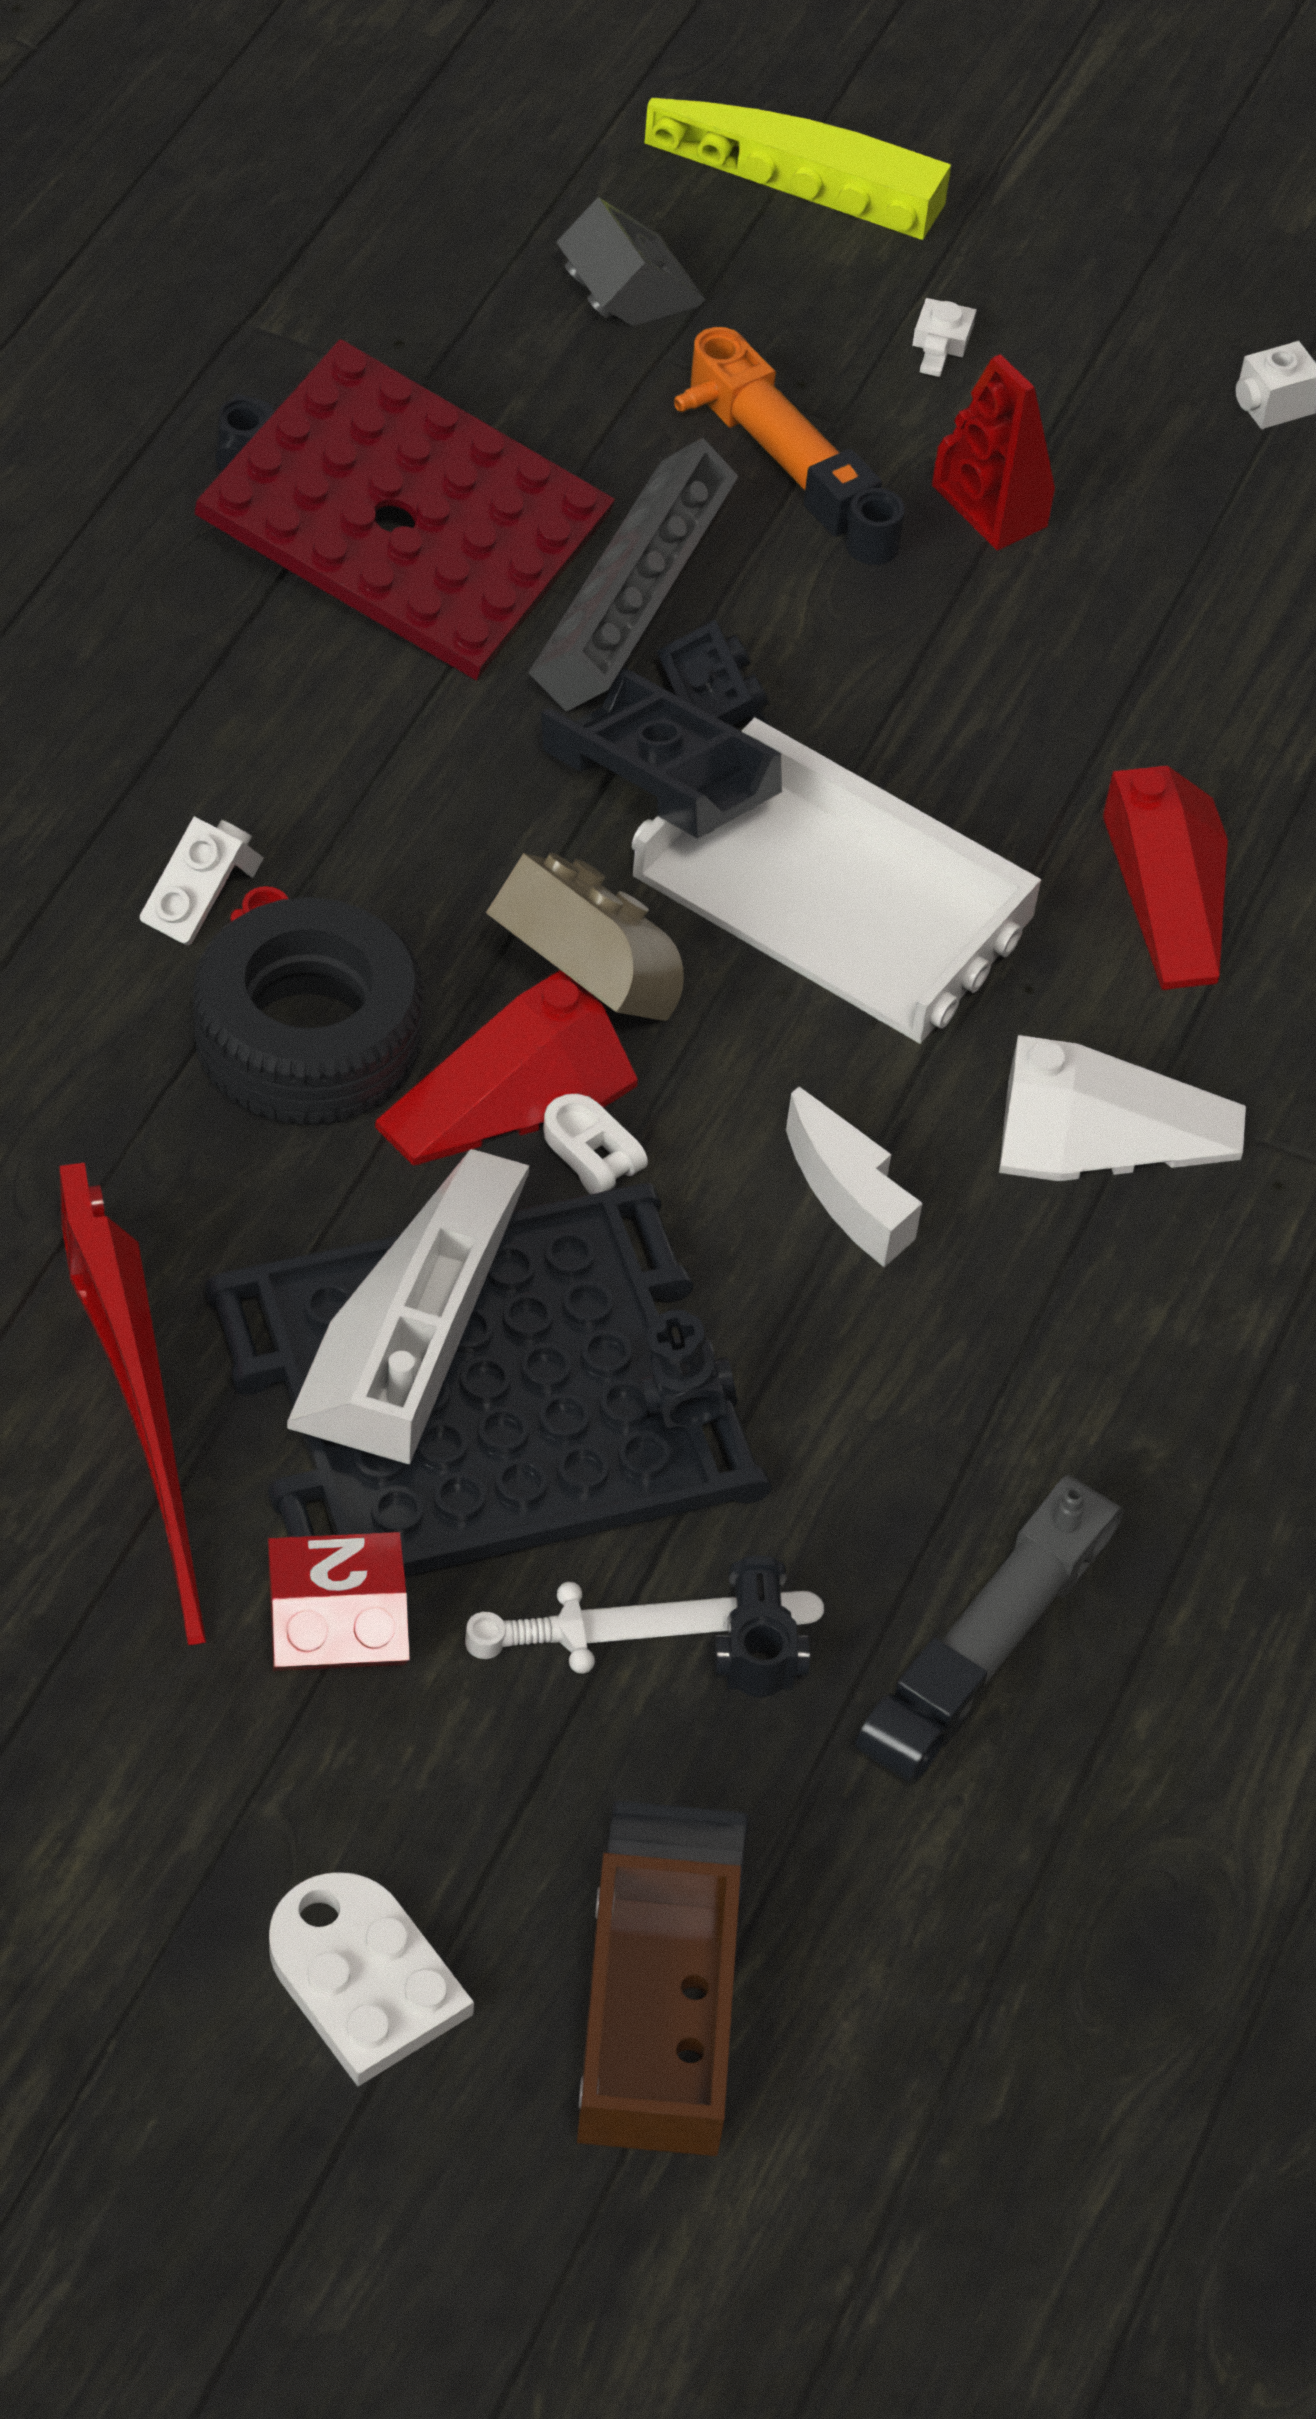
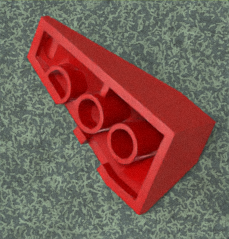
(998, 459)

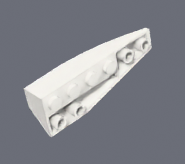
(405, 1320)

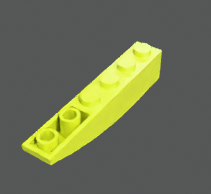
(806, 160)

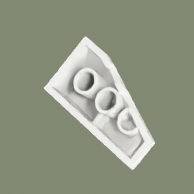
(1095, 1112)

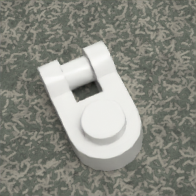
(579, 1126)

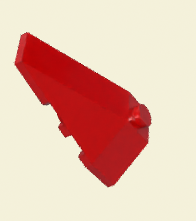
(1173, 870)
(510, 1071)

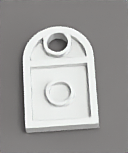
(366, 1977)

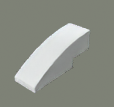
(851, 1179)

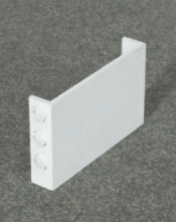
(849, 889)

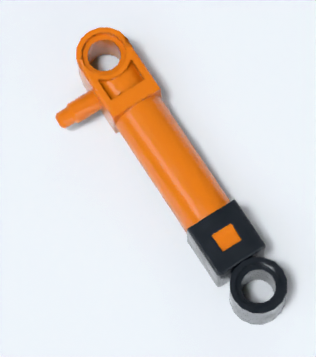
(836, 485)

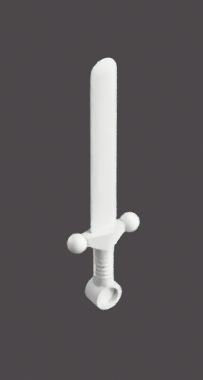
(575, 1627)

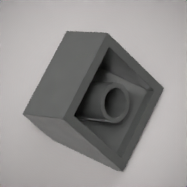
(626, 267)

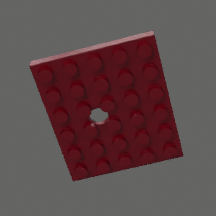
(485, 509)

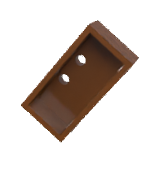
(656, 1934)

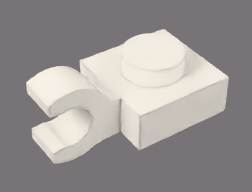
(942, 331)

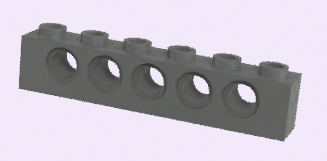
(633, 575)

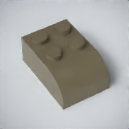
(592, 934)

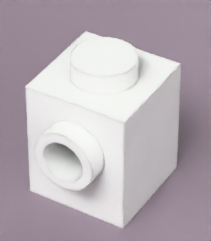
(1278, 385)

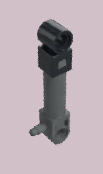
(950, 1674)

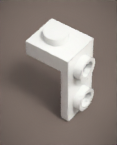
(197, 877)

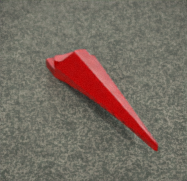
(112, 1289)

